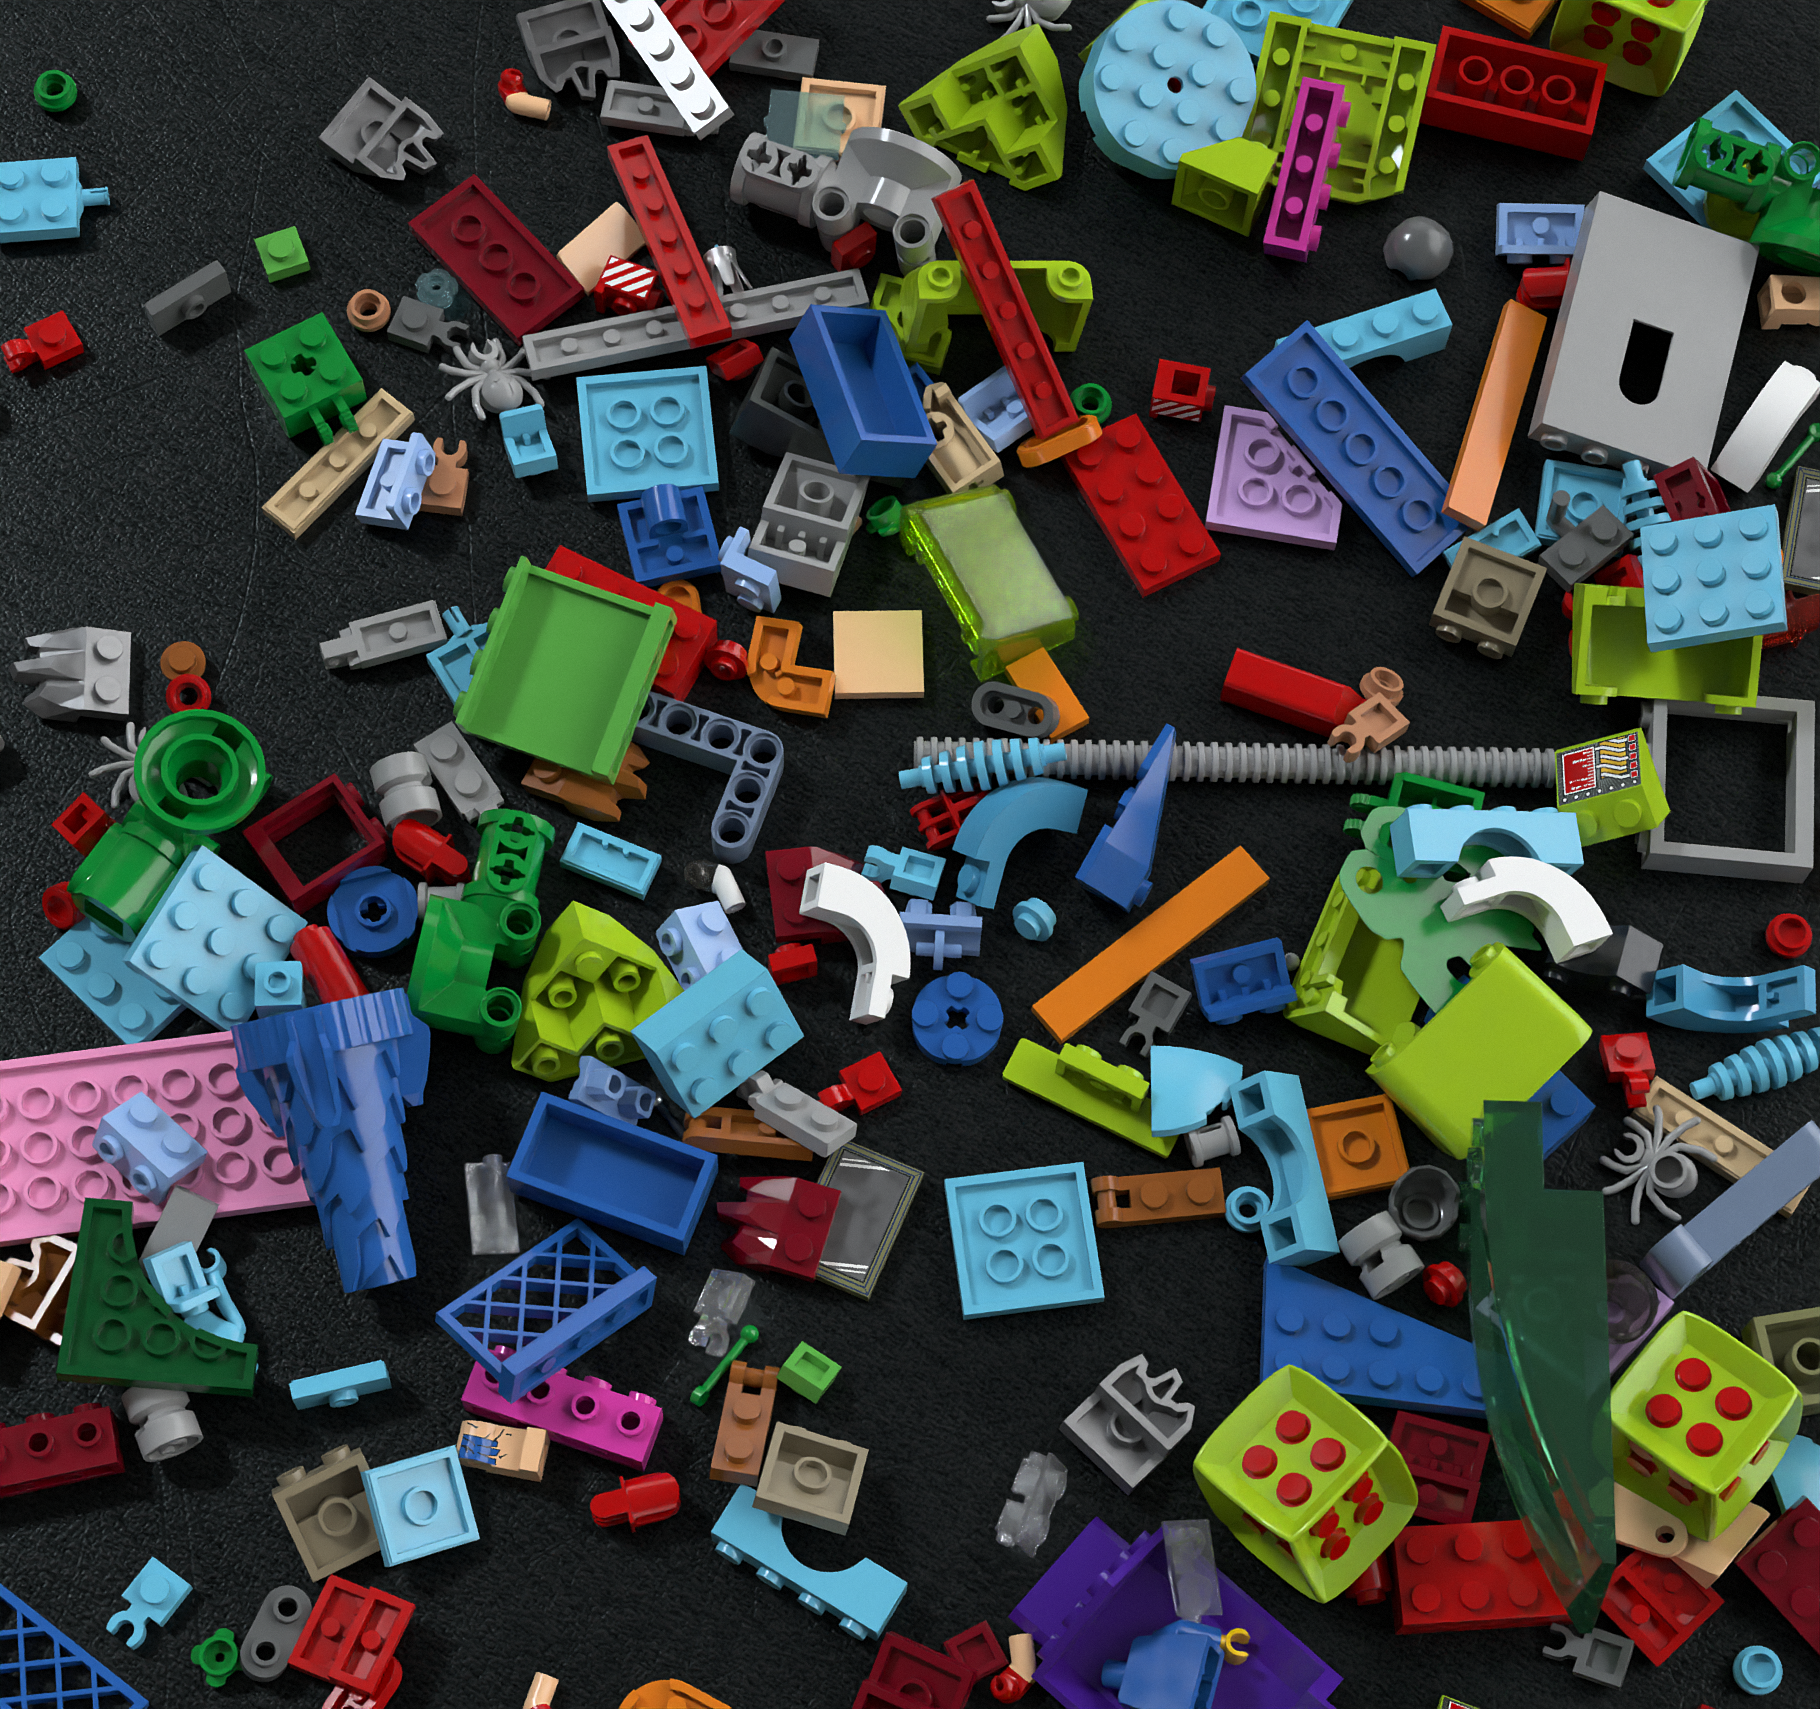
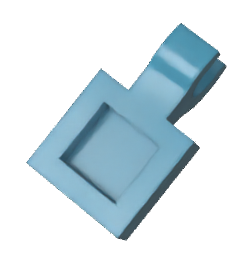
(909, 872)

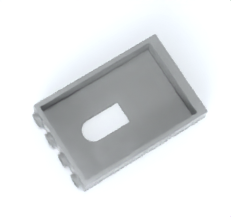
(1662, 275)

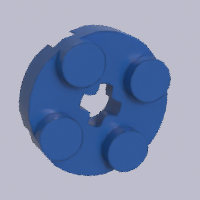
(369, 938)
(959, 994)

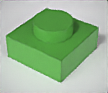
(282, 254)
(808, 1372)

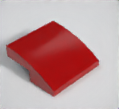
(1657, 1603)
(351, 1635)

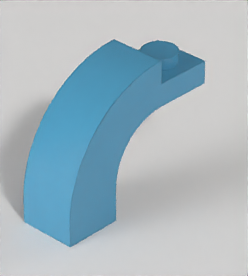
(1002, 821)
(1731, 1004)

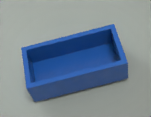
(862, 391)
(612, 1173)

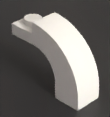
(1766, 425)
(1542, 894)
(872, 928)

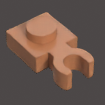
(448, 483)
(1369, 724)

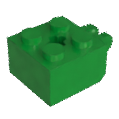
(307, 378)
(1411, 790)

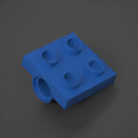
(669, 535)

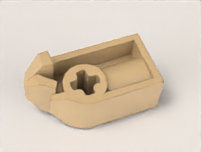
(963, 456)

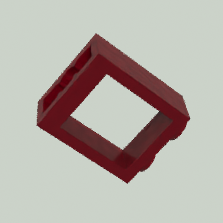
(1690, 491)
(296, 813)

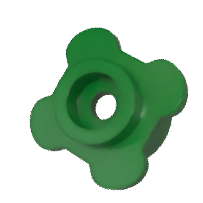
(884, 516)
(206, 1655)

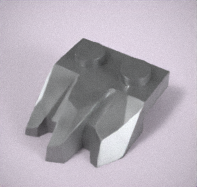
(570, 44)
(381, 134)
(77, 674)
(1130, 1423)

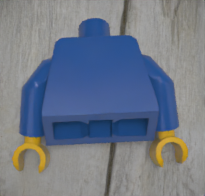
(1174, 1666)

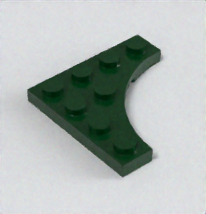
(126, 1333)

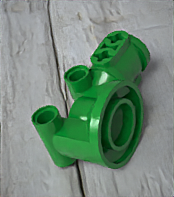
(1786, 200)
(141, 856)
(490, 921)

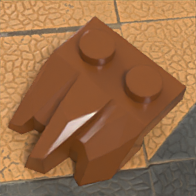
(584, 794)
(43, 1288)

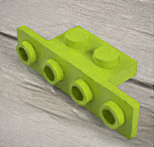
(1089, 1089)

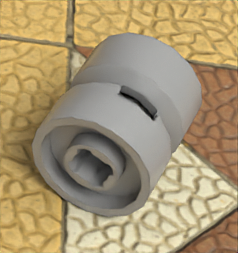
(405, 789)
(1379, 1238)
(163, 1422)

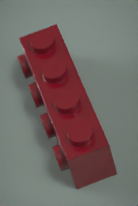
(59, 1449)

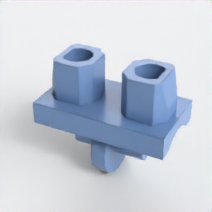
(942, 934)
(611, 1092)

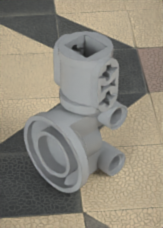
(878, 179)

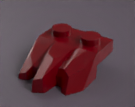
(786, 883)
(780, 1225)
(914, 1678)

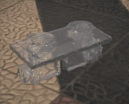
(491, 1207)
(1027, 1523)
(1192, 1568)

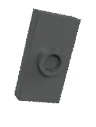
(776, 56)
(187, 298)

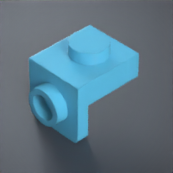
(527, 441)
(279, 988)
(180, 1280)

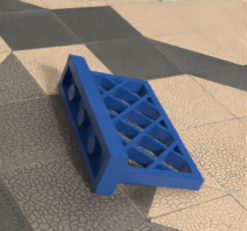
(566, 1340)
(78, 1657)

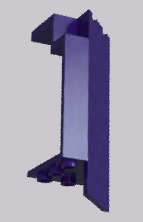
(1112, 1592)

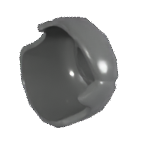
(1419, 248)
(1424, 1203)

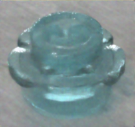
(439, 298)

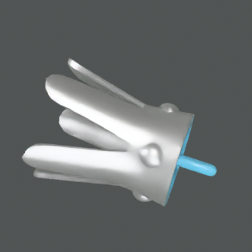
(723, 266)

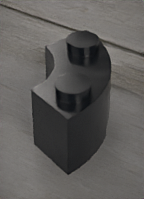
(1617, 968)

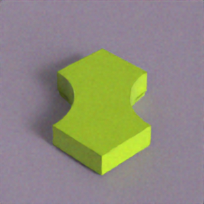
(888, 298)

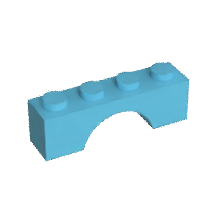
(1400, 328)
(1431, 840)
(1275, 1117)
(858, 1596)

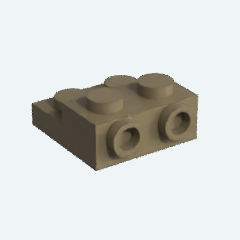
(1487, 598)
(810, 1478)
(328, 1512)

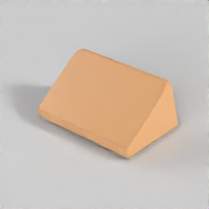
(608, 235)
(1708, 1560)

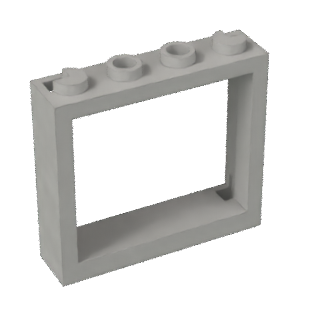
(1799, 822)

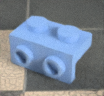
(1537, 231)
(996, 410)
(396, 482)
(747, 579)
(697, 941)
(147, 1146)

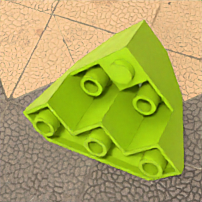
(587, 995)

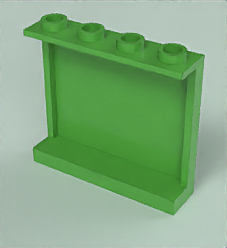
(564, 671)

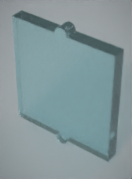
(806, 121)

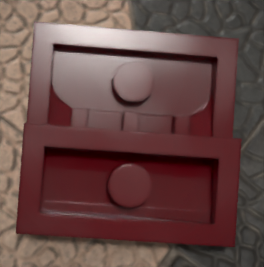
(1443, 1464)

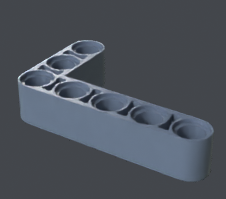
(734, 760)
(1735, 1214)

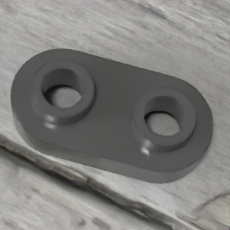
(1018, 710)
(276, 1632)

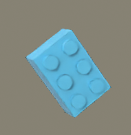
(717, 1033)

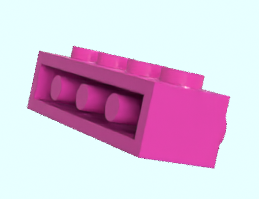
(1304, 170)
(573, 1413)

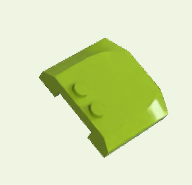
(1381, 80)

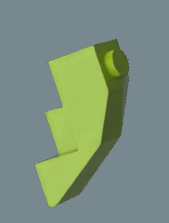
(998, 110)

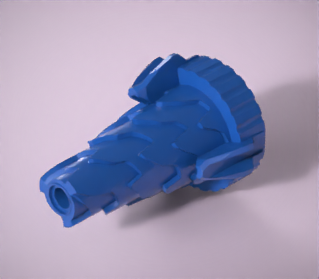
(337, 1093)

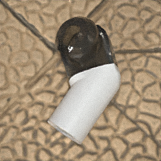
(717, 880)

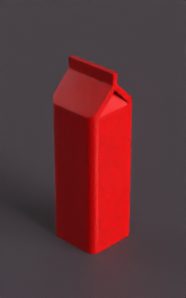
(1288, 693)

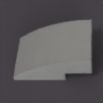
(808, 523)

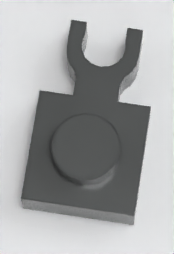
(422, 324)
(1157, 1007)
(1598, 1656)

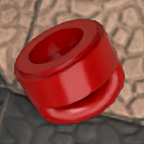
(60, 907)

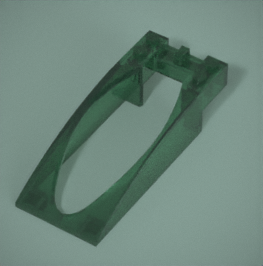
(1543, 1349)

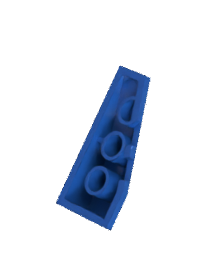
(1125, 854)

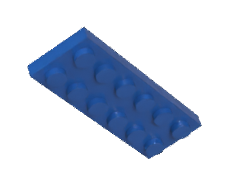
(1356, 446)

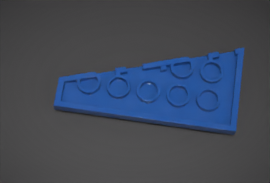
(1364, 1347)

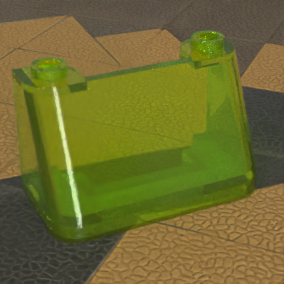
(988, 575)

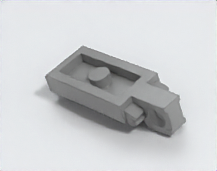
(643, 109)
(386, 637)
(459, 773)
(796, 1114)

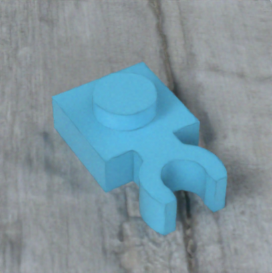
(154, 1597)

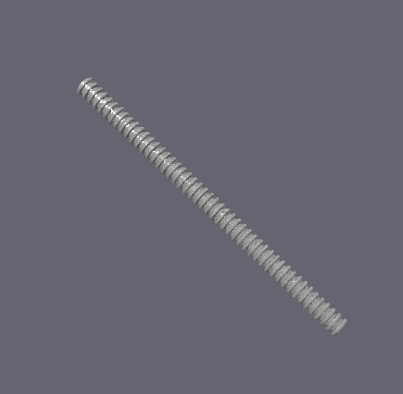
(1284, 762)

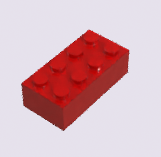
(1513, 93)
(691, 636)
(1469, 1579)

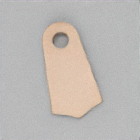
(1642, 1522)

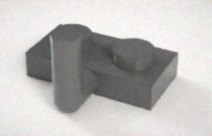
(1581, 547)

